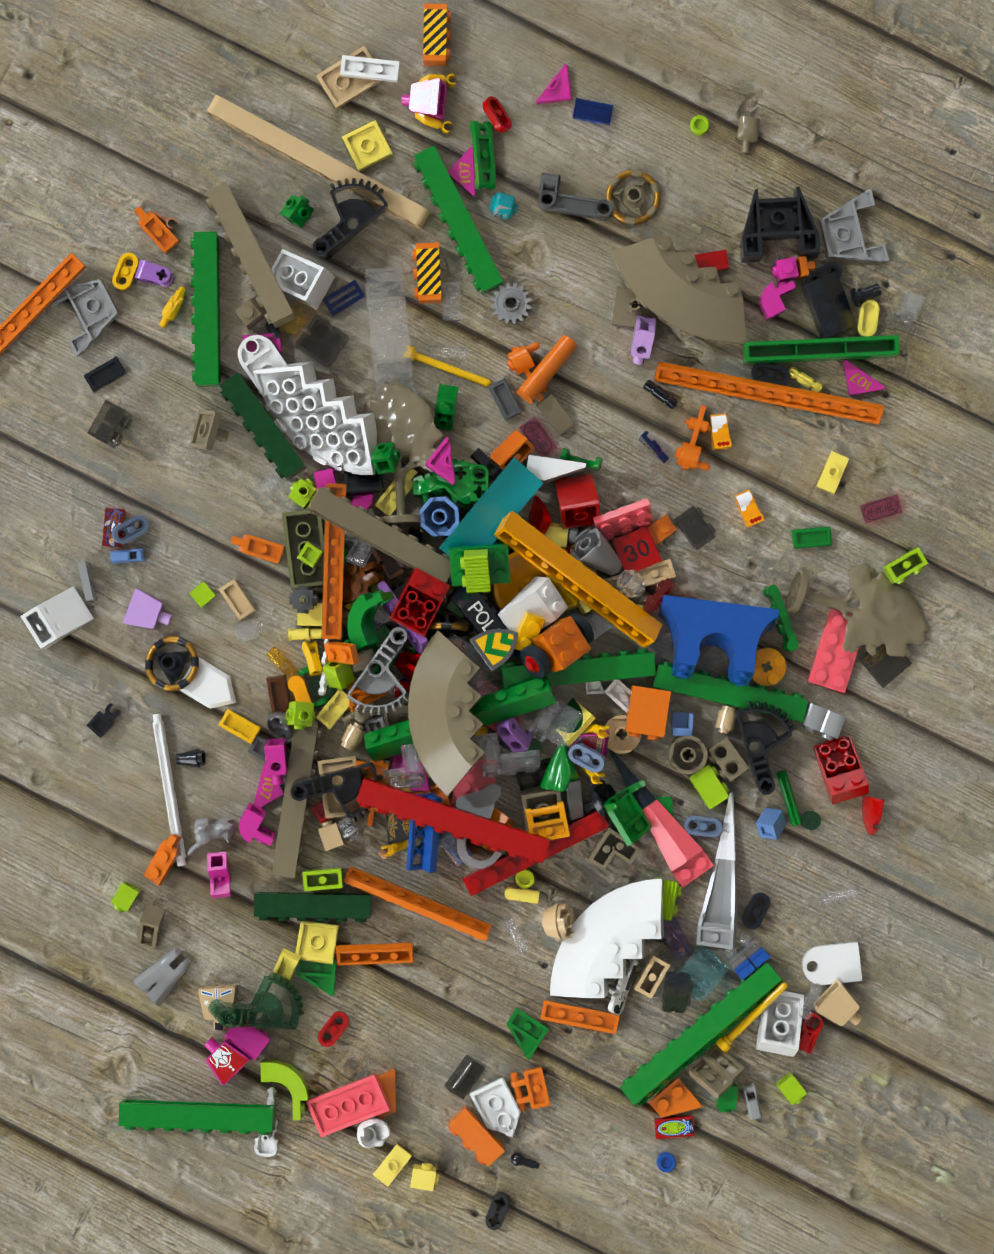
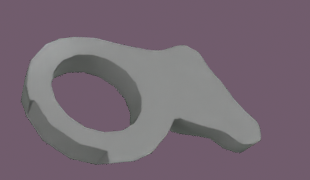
(482, 804)

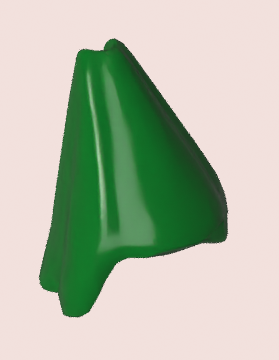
(559, 771)

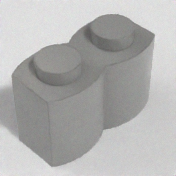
(823, 721)

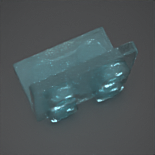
(704, 971)

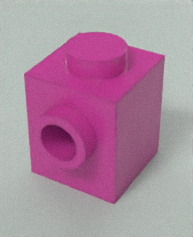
(785, 270)

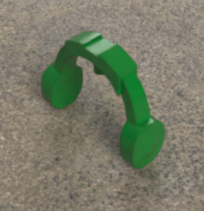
(596, 465)
(325, 699)

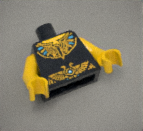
(397, 834)

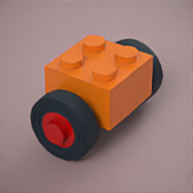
(558, 646)

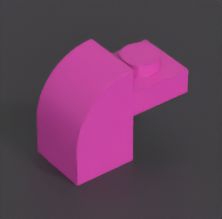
(770, 300)
(323, 477)
(251, 826)
(220, 874)

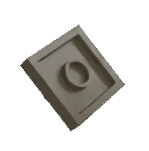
(627, 308)
(207, 430)

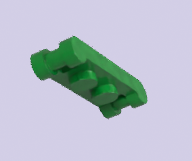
(483, 155)
(783, 622)

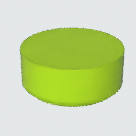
(699, 125)

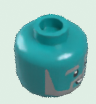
(503, 205)

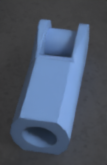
(124, 556)

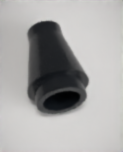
(192, 758)

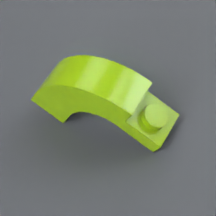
(286, 1074)

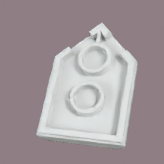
(210, 686)
(497, 1107)

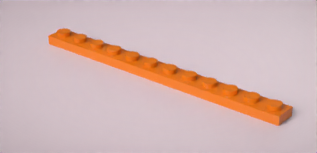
(769, 392)

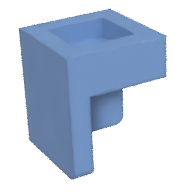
(682, 724)
(771, 823)

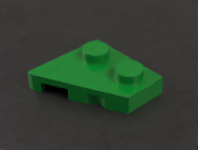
(318, 974)
(526, 1031)

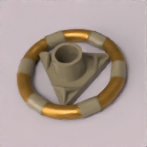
(633, 196)

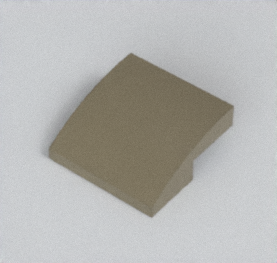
(716, 1071)

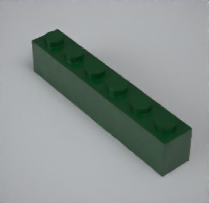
(260, 423)
(312, 905)

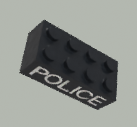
(477, 611)

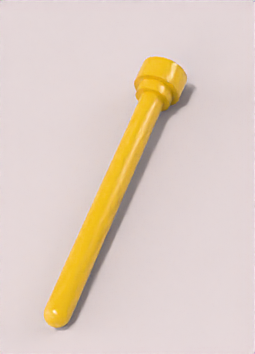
(449, 368)
(727, 1040)

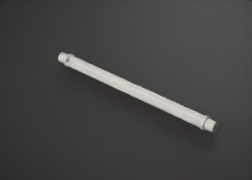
(168, 784)

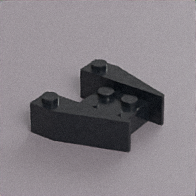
(779, 221)

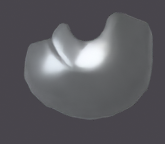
(277, 724)

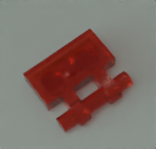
(653, 602)

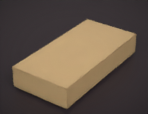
(237, 599)

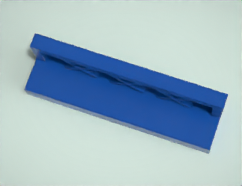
(429, 844)

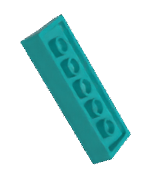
(506, 494)

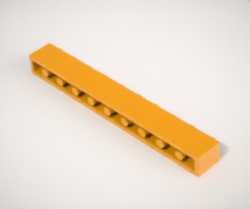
(578, 579)

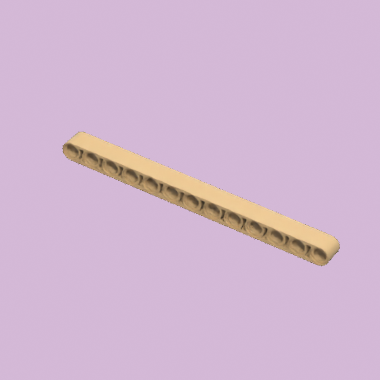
(314, 160)

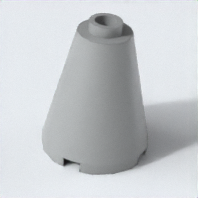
(595, 552)

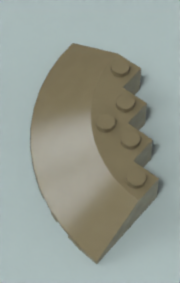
(681, 291)
(442, 714)

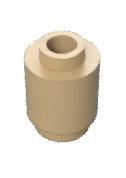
(726, 720)
(353, 736)

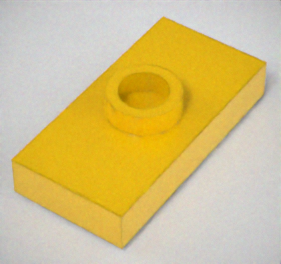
(239, 726)

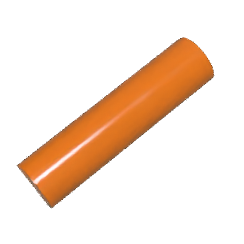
(547, 369)
(375, 953)

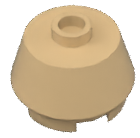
(558, 921)

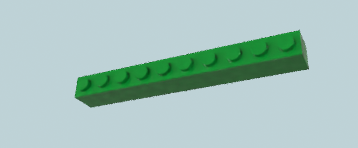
(490, 710)
(701, 1035)

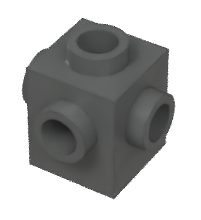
(311, 599)

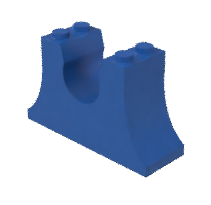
(718, 624)

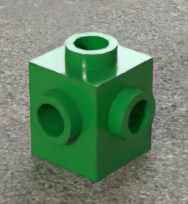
(297, 210)
(385, 458)

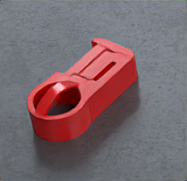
(808, 1035)

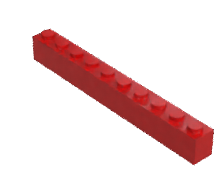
(453, 820)

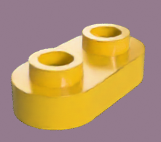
(124, 271)

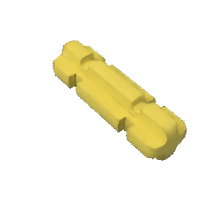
(805, 380)

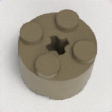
(693, 763)

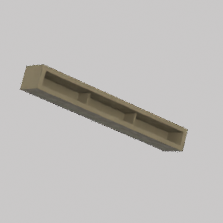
(253, 260)
(378, 534)
(293, 812)

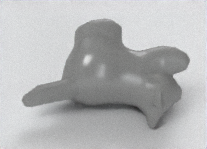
(206, 831)

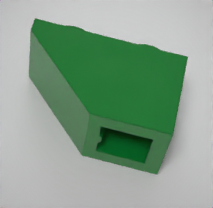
(445, 407)

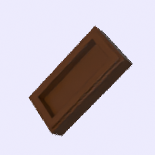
(278, 693)

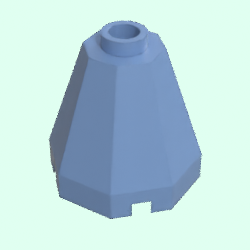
(434, 521)

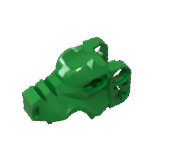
(465, 490)

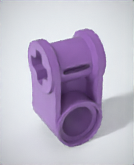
(151, 273)

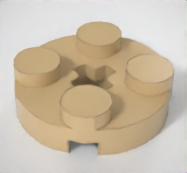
(614, 742)

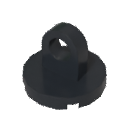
(599, 794)

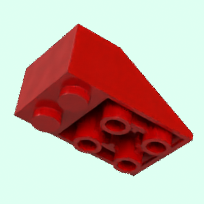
(419, 601)
(841, 769)

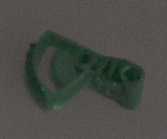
(244, 1015)

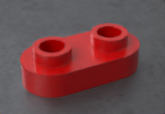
(497, 114)
(333, 1028)

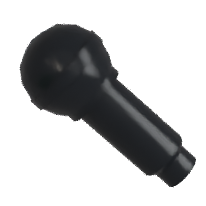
(271, 328)
(517, 1159)

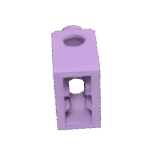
(642, 339)
(146, 611)

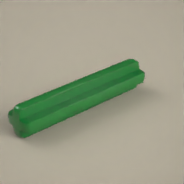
(789, 798)

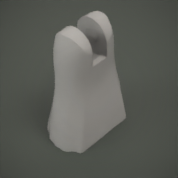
(162, 977)

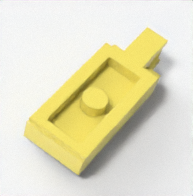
(387, 501)

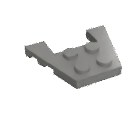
(843, 232)
(93, 308)

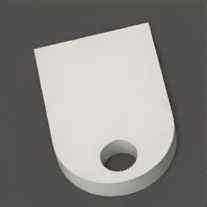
(264, 356)
(833, 962)

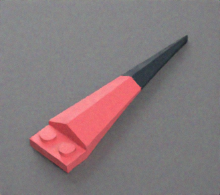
(678, 848)

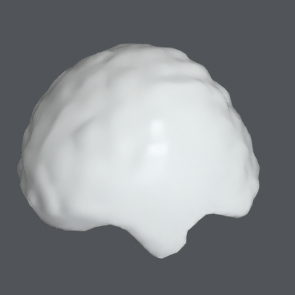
(372, 1132)

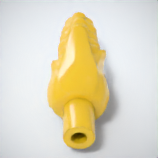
(173, 306)

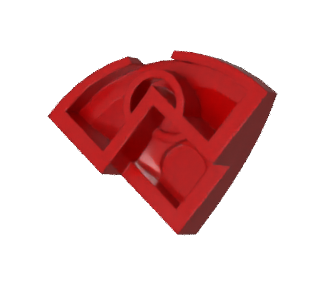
(539, 515)
(872, 813)

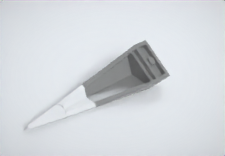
(719, 913)

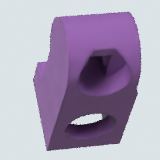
(514, 735)

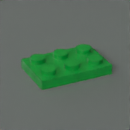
(498, 563)

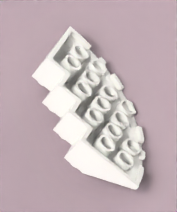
(317, 418)
(607, 936)

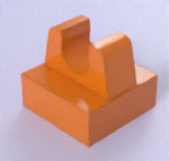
(804, 267)

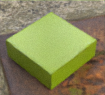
(310, 555)
(202, 594)

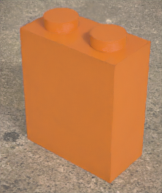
(647, 712)

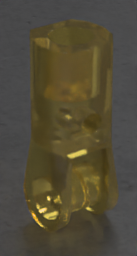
(279, 660)

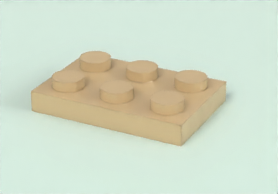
(341, 88)
(331, 805)

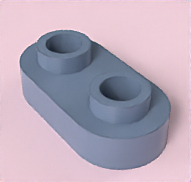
(129, 529)
(587, 758)
(702, 826)

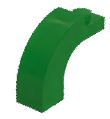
(361, 616)

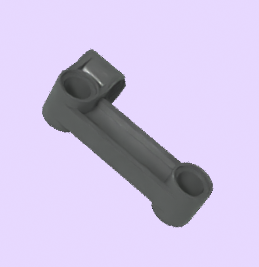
(569, 203)

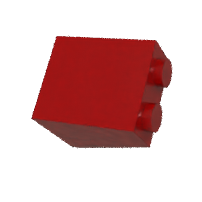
(577, 500)

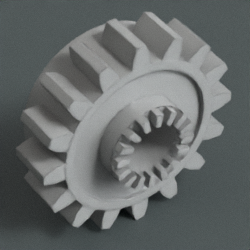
(510, 314)

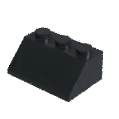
(828, 305)

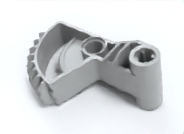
(385, 680)

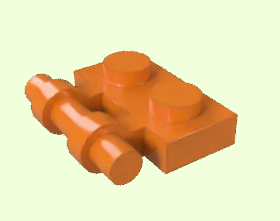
(536, 1088)

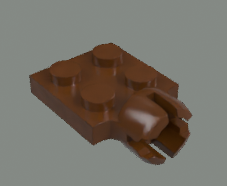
(360, 580)

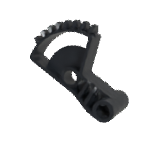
(348, 210)
(767, 739)
(344, 792)

